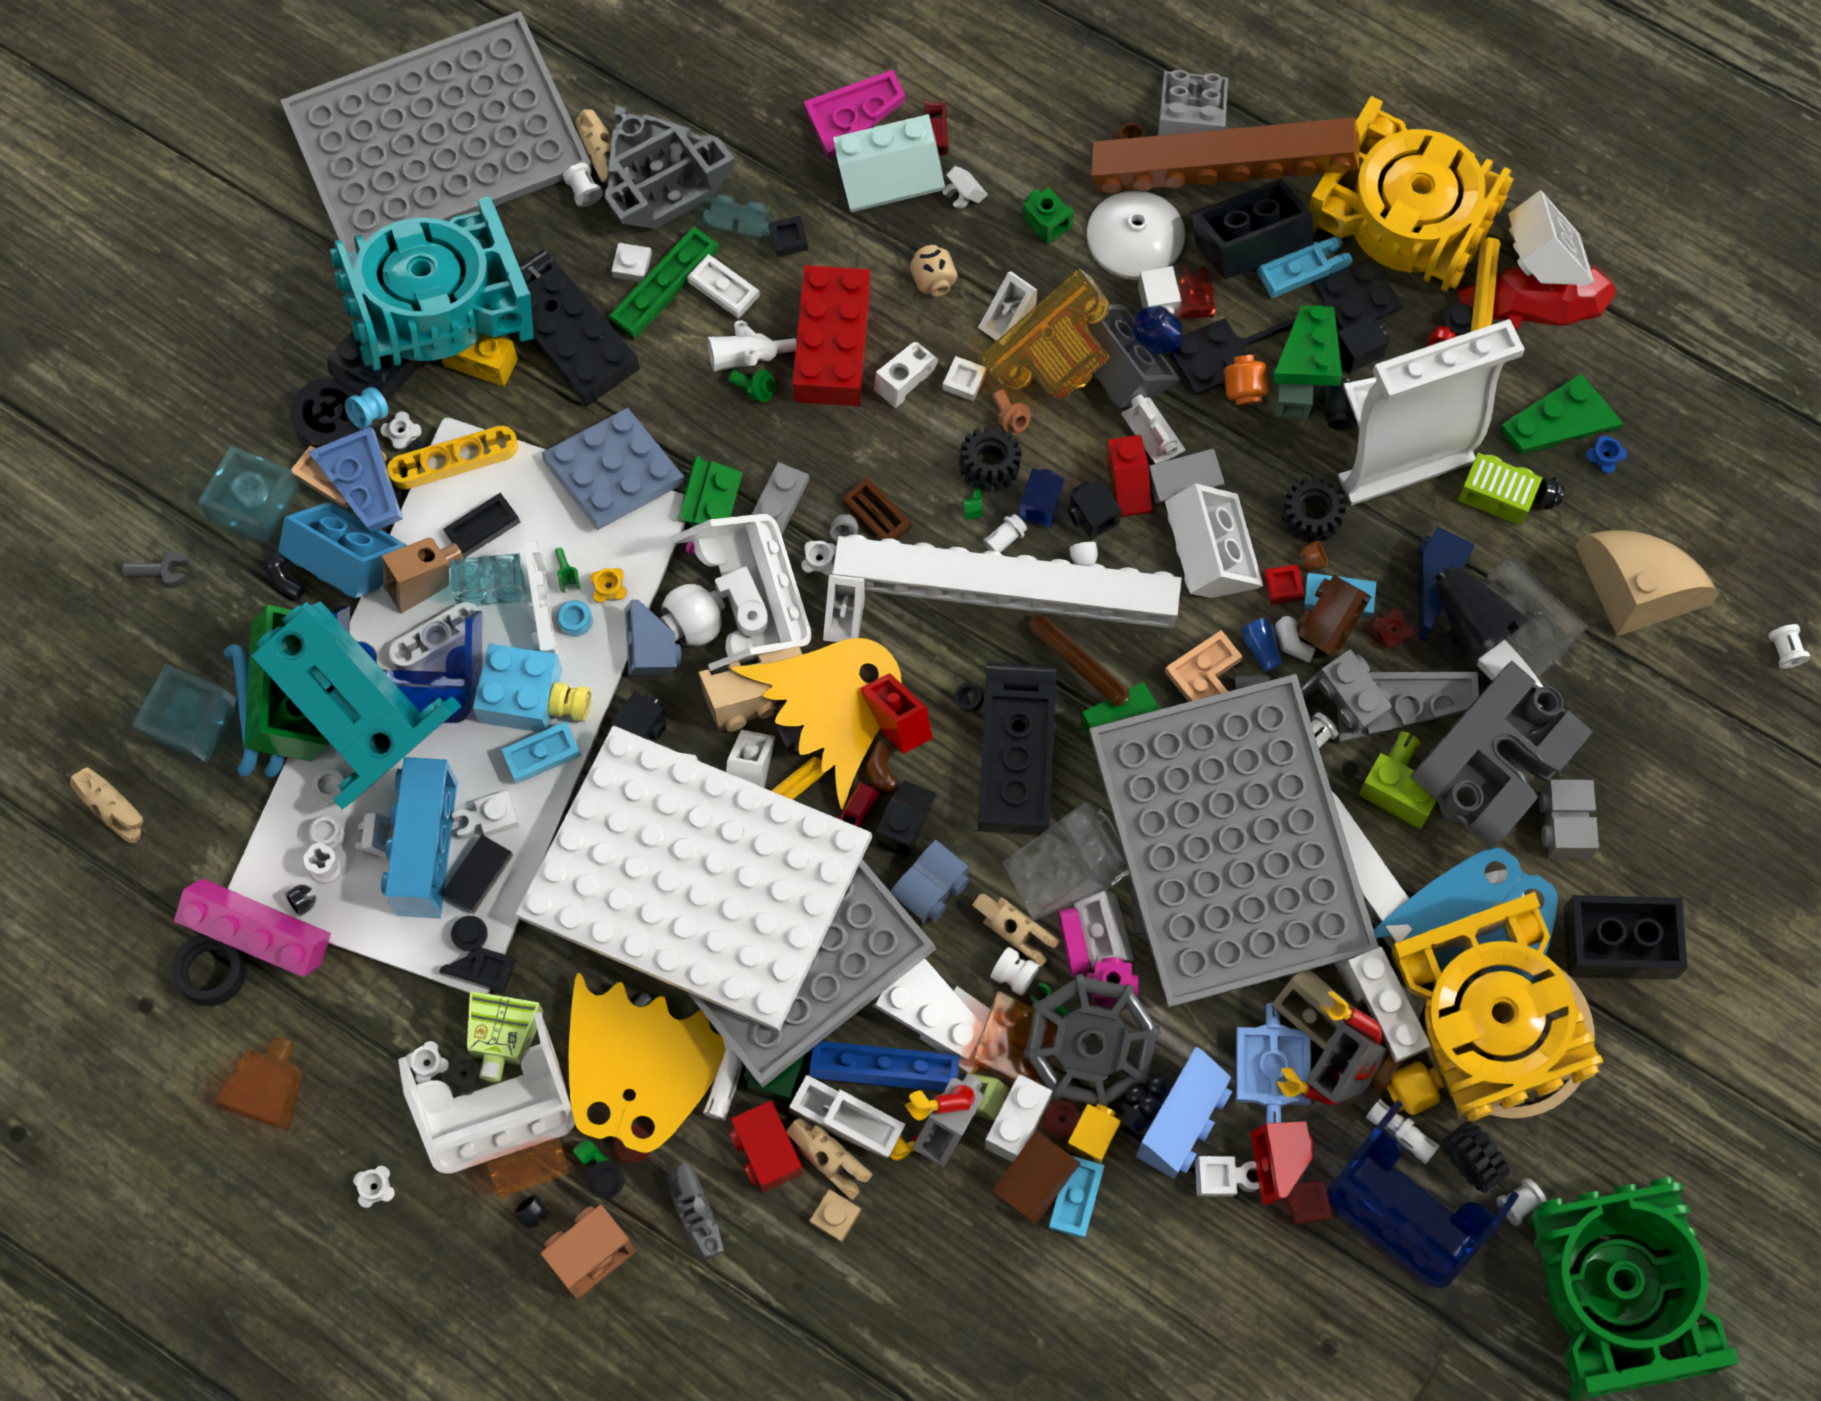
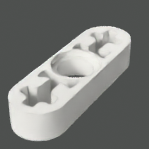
(440, 622)

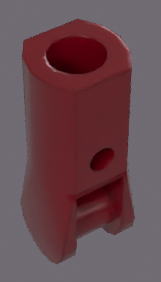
(938, 124)
(859, 804)

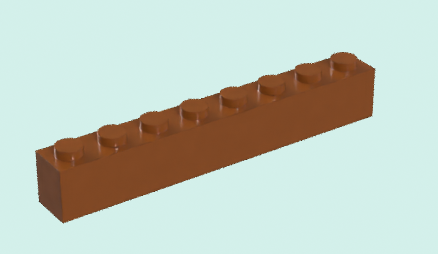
(1226, 155)

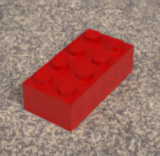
(832, 336)

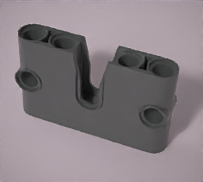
(1469, 761)

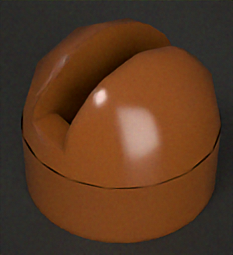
(1315, 556)

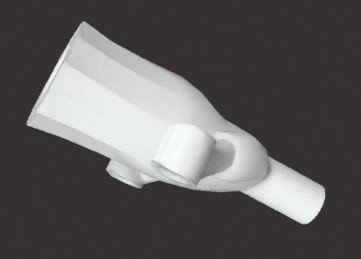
(745, 348)

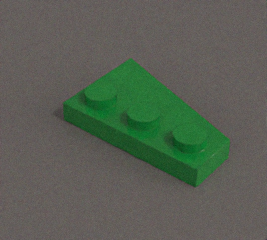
(1311, 350)
(1561, 416)

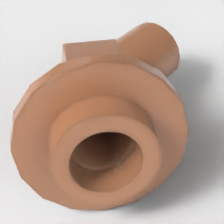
(1012, 417)

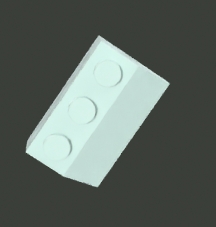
(889, 163)

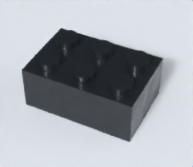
(1253, 228)
(1625, 937)

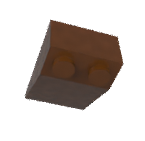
(1333, 615)

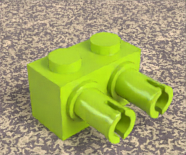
(1392, 787)

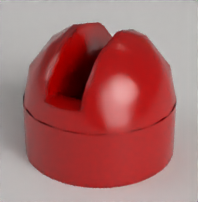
(1442, 333)

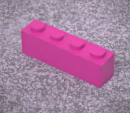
(252, 927)

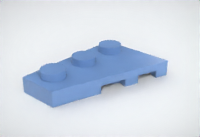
(361, 477)

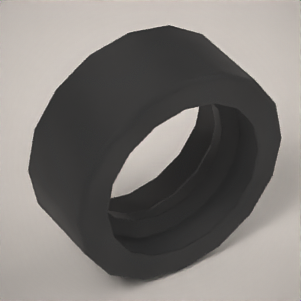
(223, 992)

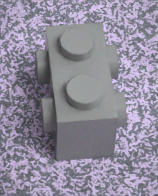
(1354, 691)

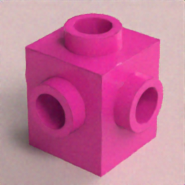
(1112, 970)

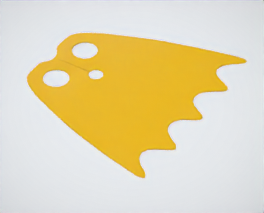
(642, 1050)

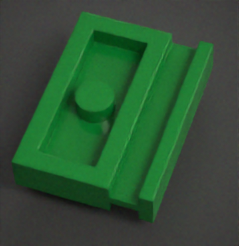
(709, 492)

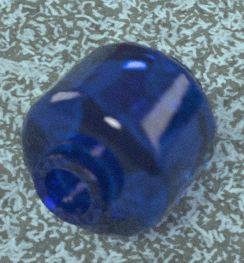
(1157, 329)

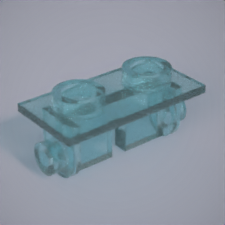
(725, 211)

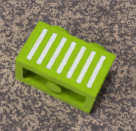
(1500, 488)

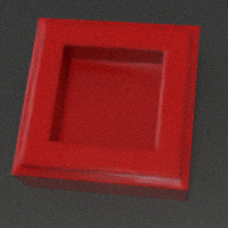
(1284, 584)

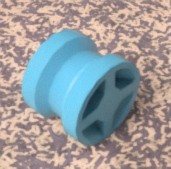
(366, 407)

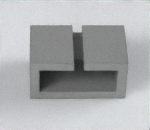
(1568, 827)

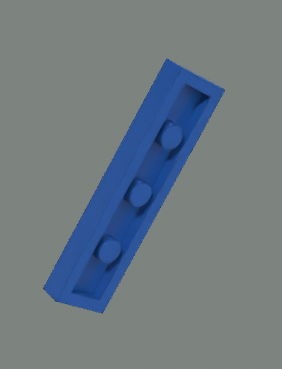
(883, 1066)

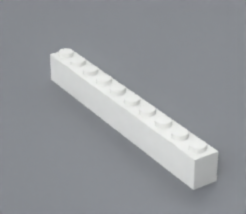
(1010, 581)

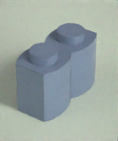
(930, 883)

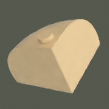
(1643, 578)

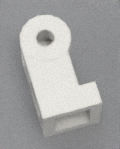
(904, 373)
(746, 600)

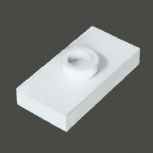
(723, 286)

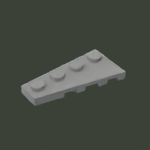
(1417, 699)

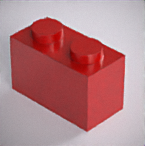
(766, 1147)

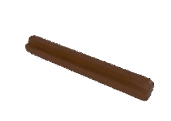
(1079, 660)

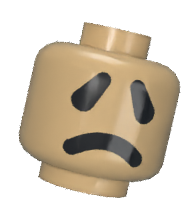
(933, 270)

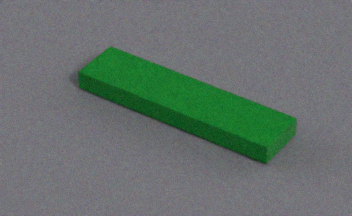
(662, 283)

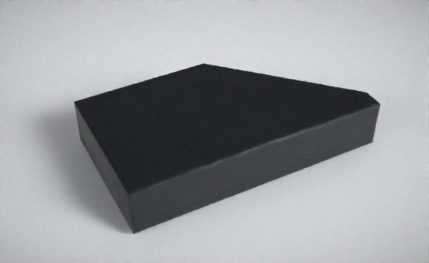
(482, 969)

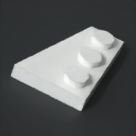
(540, 606)
(931, 1009)

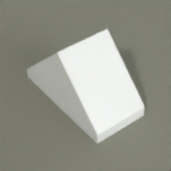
(1009, 306)
(843, 608)

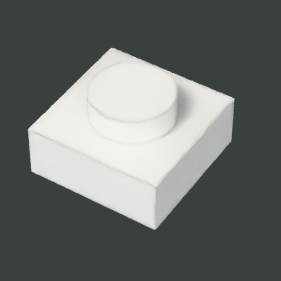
(631, 262)
(964, 378)

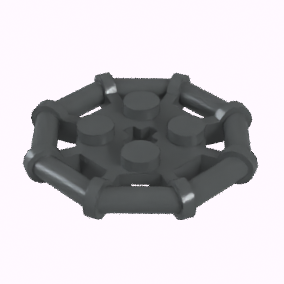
(1081, 1022)

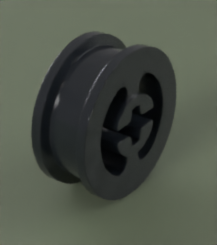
(322, 400)

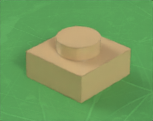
(835, 1216)

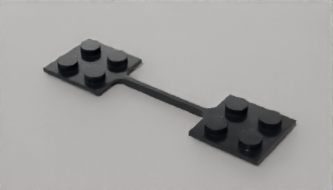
(1352, 292)

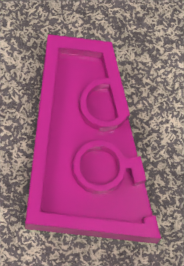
(853, 108)

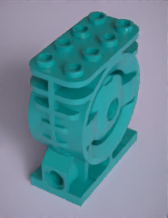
(423, 270)

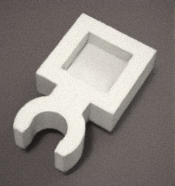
(493, 815)
(1220, 1177)

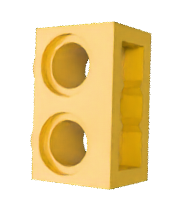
(486, 359)

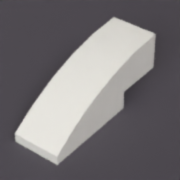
(846, 1117)

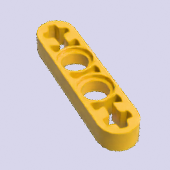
(454, 462)

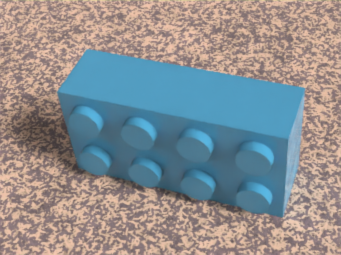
(420, 837)

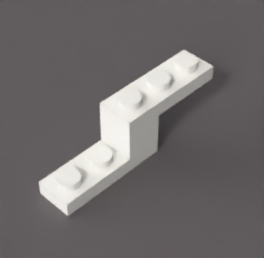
(1374, 983)

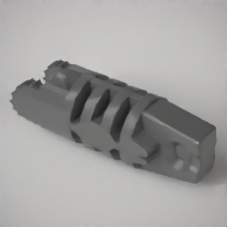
(694, 1212)

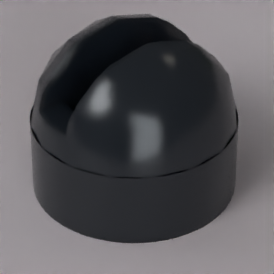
(962, 699)
(299, 900)
(529, 1211)

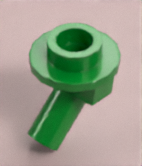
(758, 388)

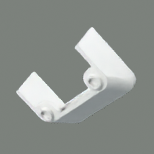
(757, 544)
(494, 1118)

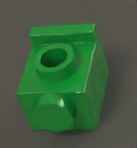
(1047, 223)

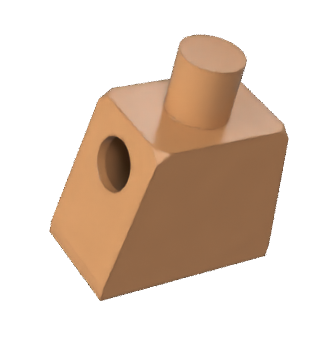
(417, 572)

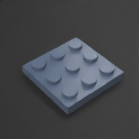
(612, 468)

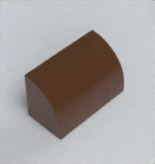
(1036, 1177)

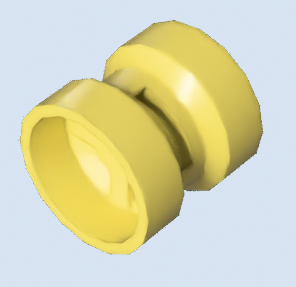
(570, 701)

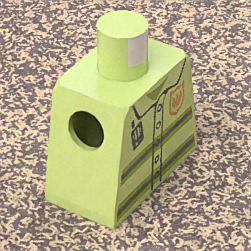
(499, 1031)

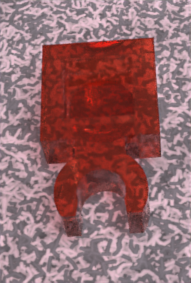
(1195, 295)

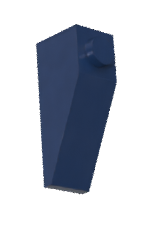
(1436, 555)

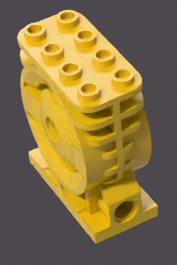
(1412, 162)
(1475, 1080)

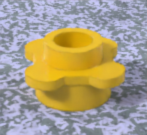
(605, 576)

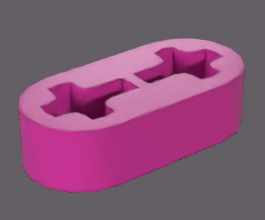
(1073, 941)

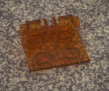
(1006, 1037)

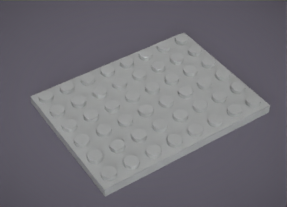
(436, 131)
(1232, 840)

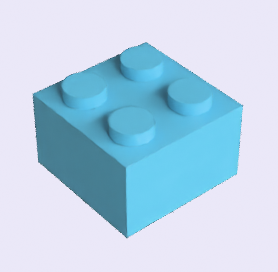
(516, 688)

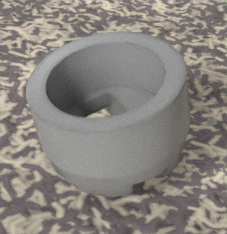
(837, 526)

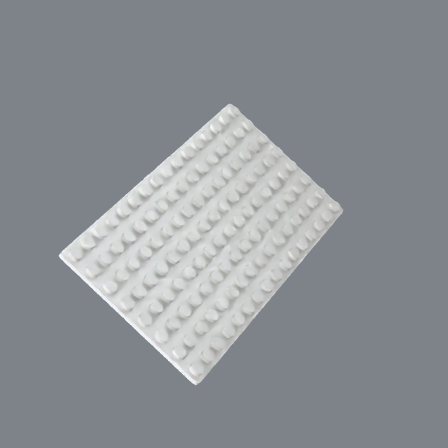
(354, 904)

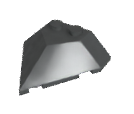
(661, 169)

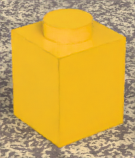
(1094, 1133)

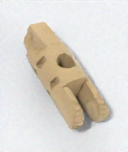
(595, 142)
(107, 804)
(999, 918)
(828, 1156)

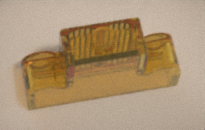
(1053, 340)

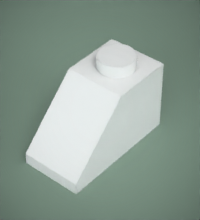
(751, 757)

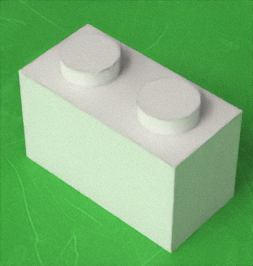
(1018, 1118)

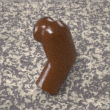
(878, 771)

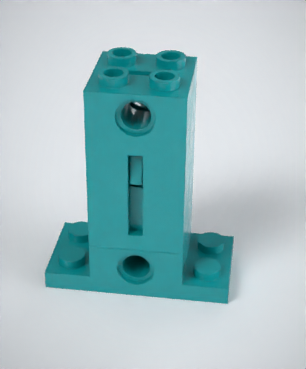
(346, 695)

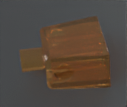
(264, 1085)

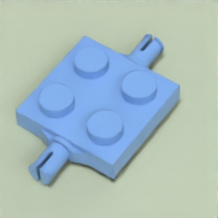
(1262, 1056)

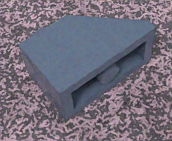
(649, 643)

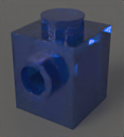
(1041, 497)

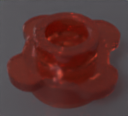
(1389, 637)

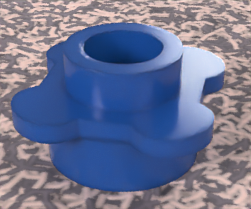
(1610, 446)

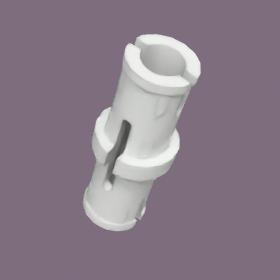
(1405, 1132)

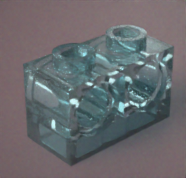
(488, 579)

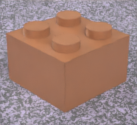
(587, 1250)

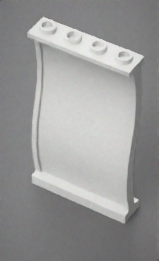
(1428, 411)

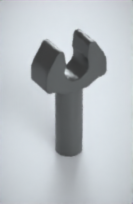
(161, 569)

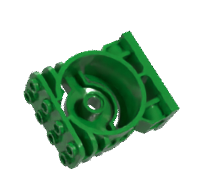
(1660, 1223)

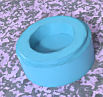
(574, 618)

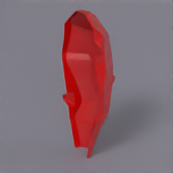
(1526, 299)

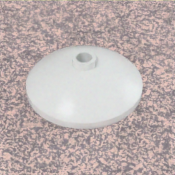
(1129, 248)

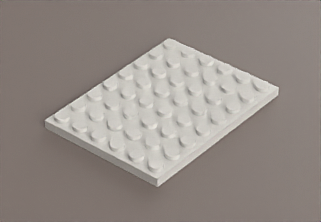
(695, 877)

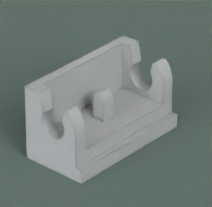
(1180, 473)

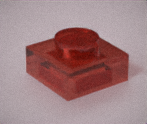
(1309, 1203)

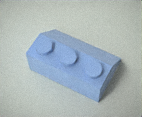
(1185, 1115)

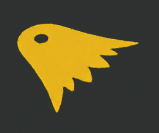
(828, 701)

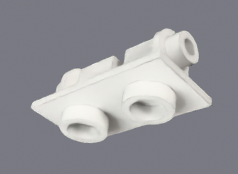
(1156, 433)

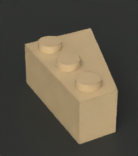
(739, 699)

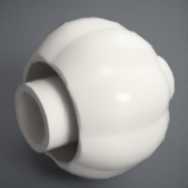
(693, 614)

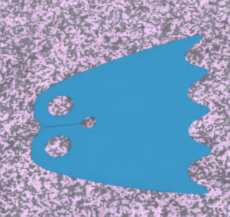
(1468, 892)

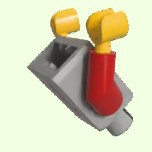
(947, 1119)

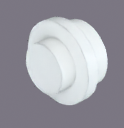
(326, 831)

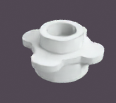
(403, 439)
(815, 549)
(427, 1052)
(365, 1179)

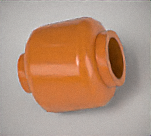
(1246, 380)

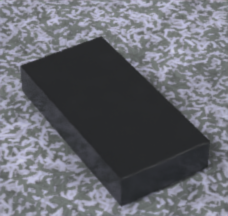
(482, 525)
(477, 874)

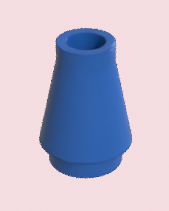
(1262, 643)

